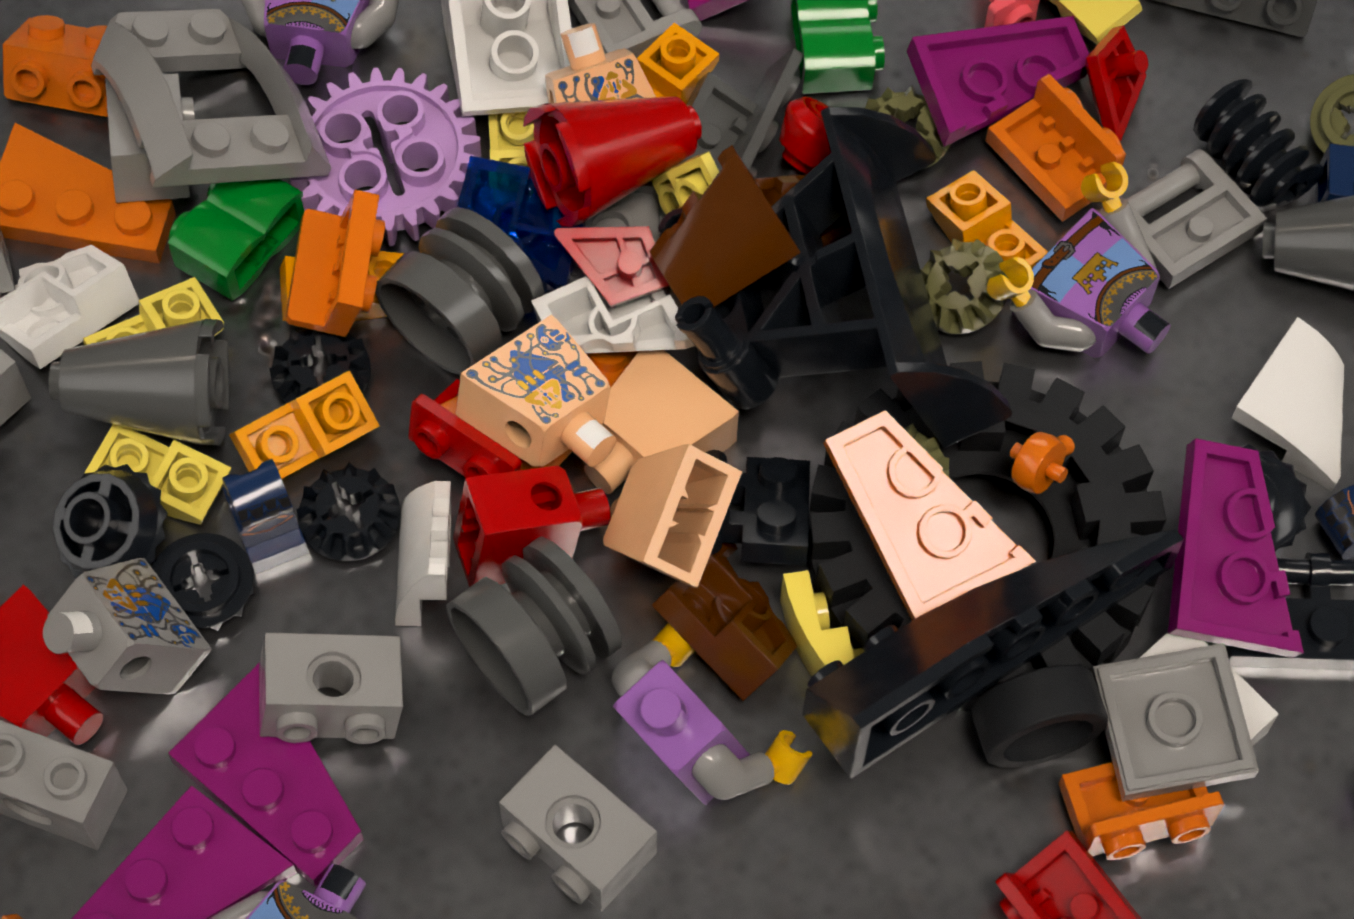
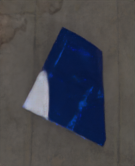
(510, 201)

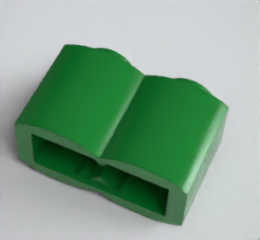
(836, 44)
(235, 232)

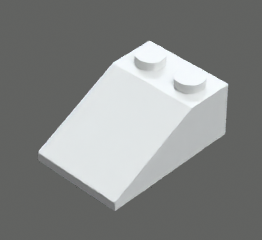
(504, 51)

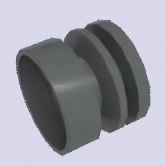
(459, 290)
(545, 617)

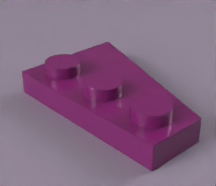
(993, 70)
(1227, 566)
(269, 783)
(188, 867)

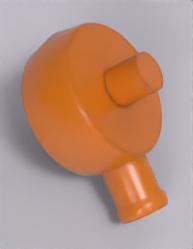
(1040, 461)

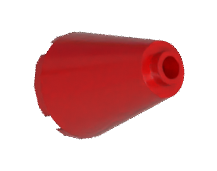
(605, 150)

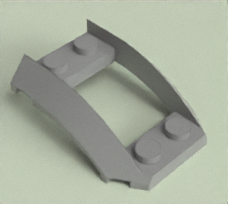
(215, 149)

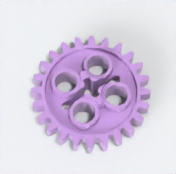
(432, 139)

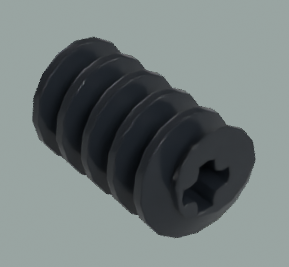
(1251, 149)

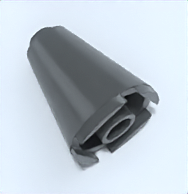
(1314, 242)
(150, 381)

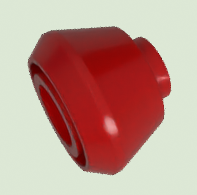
(804, 134)

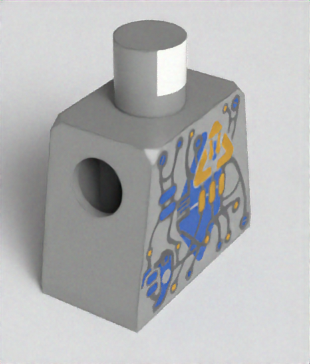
(126, 630)

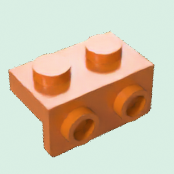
(52, 65)
(1055, 146)
(332, 266)
(1124, 827)

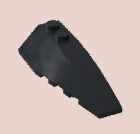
(969, 644)

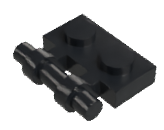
(774, 512)
(1322, 622)

